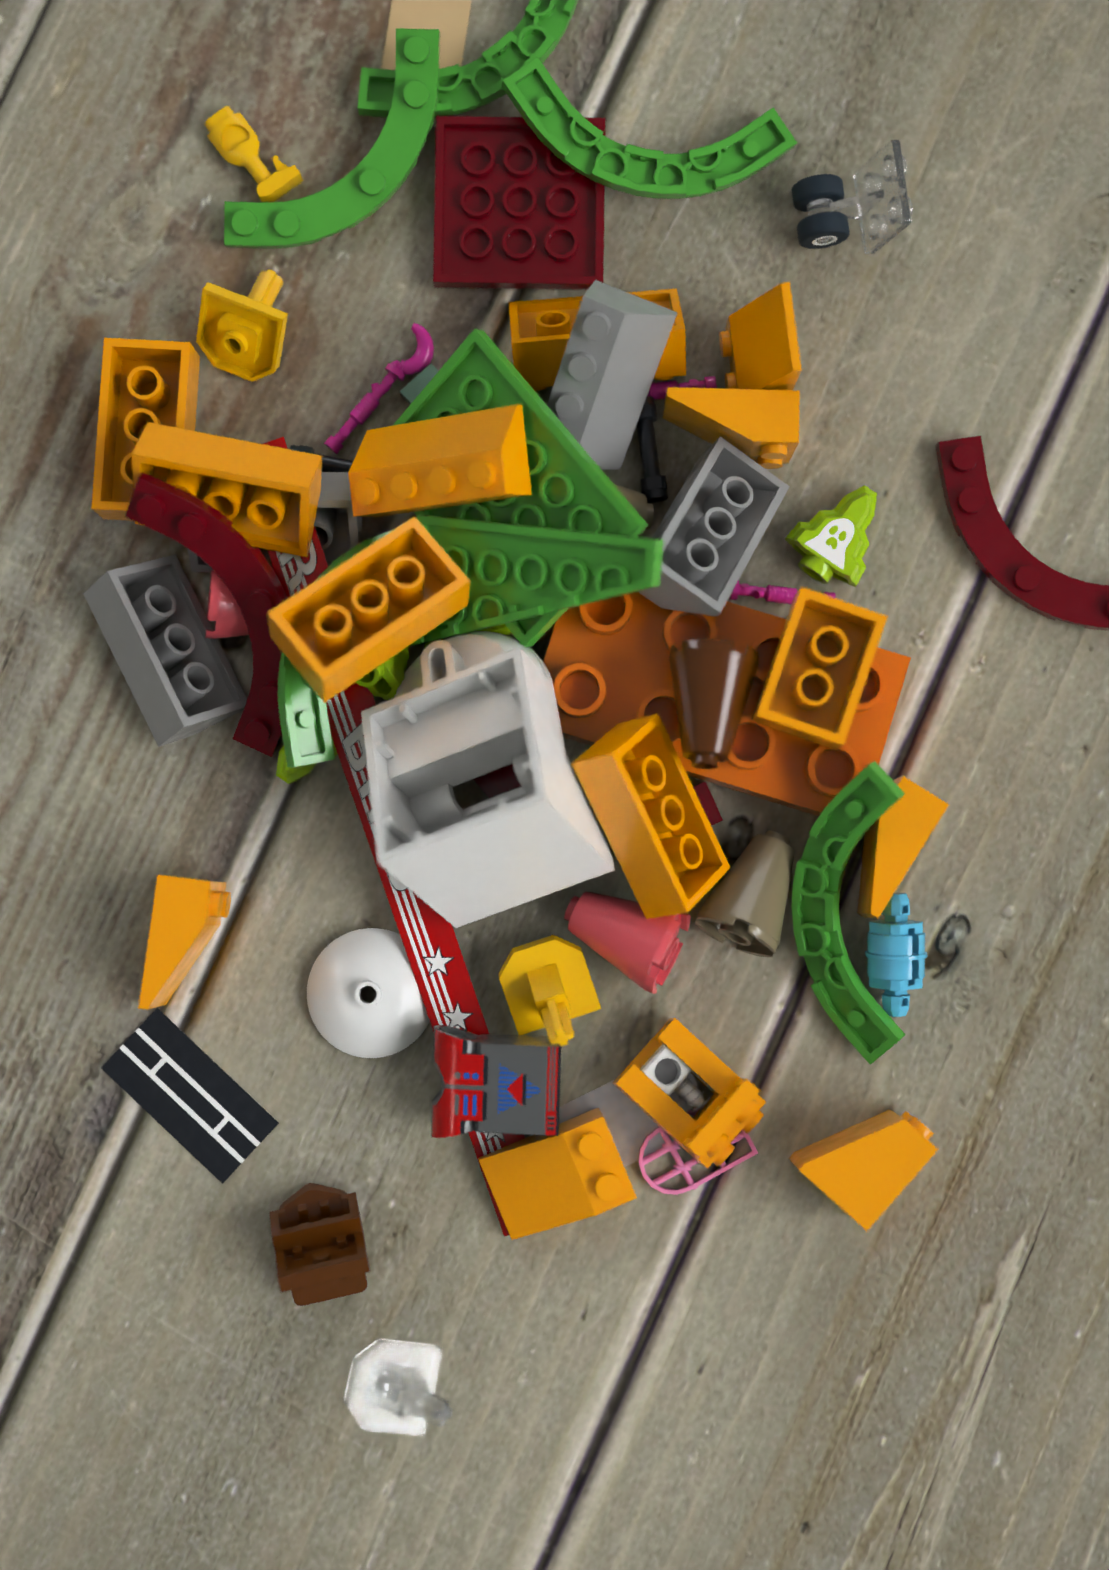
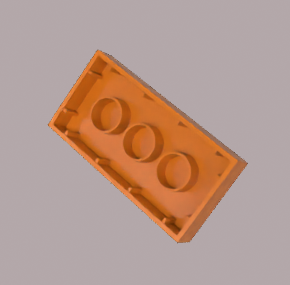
(615, 668)

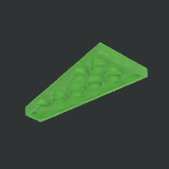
(537, 569)

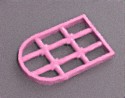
(682, 1167)

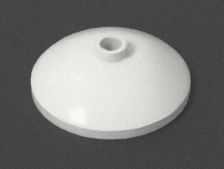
(335, 1002)

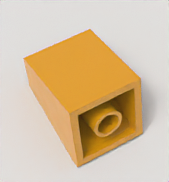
(868, 1163)

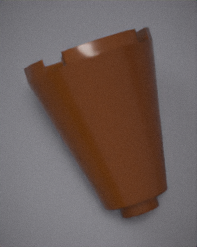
(710, 697)

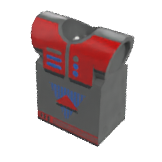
(495, 1083)

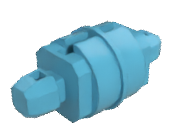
(896, 955)

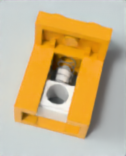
(722, 1116)

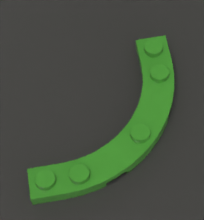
(481, 80)
(635, 168)
(372, 180)
(301, 710)
(817, 911)

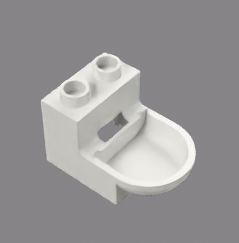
(455, 717)

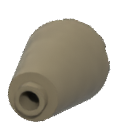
(752, 897)

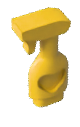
(240, 147)

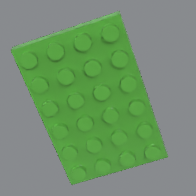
(564, 479)

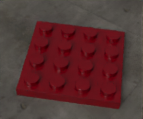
(512, 209)

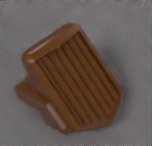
(319, 1245)

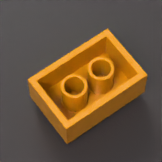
(819, 668)

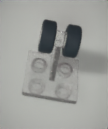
(879, 203)

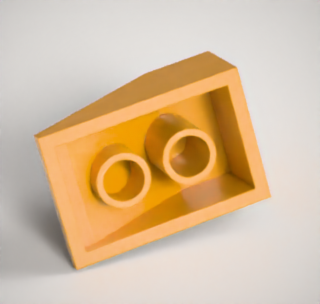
(763, 343)
(752, 420)
(894, 845)
(181, 925)
(558, 1178)

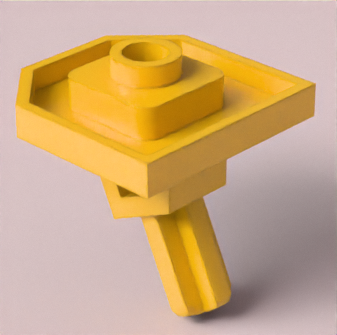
(243, 331)
(548, 987)

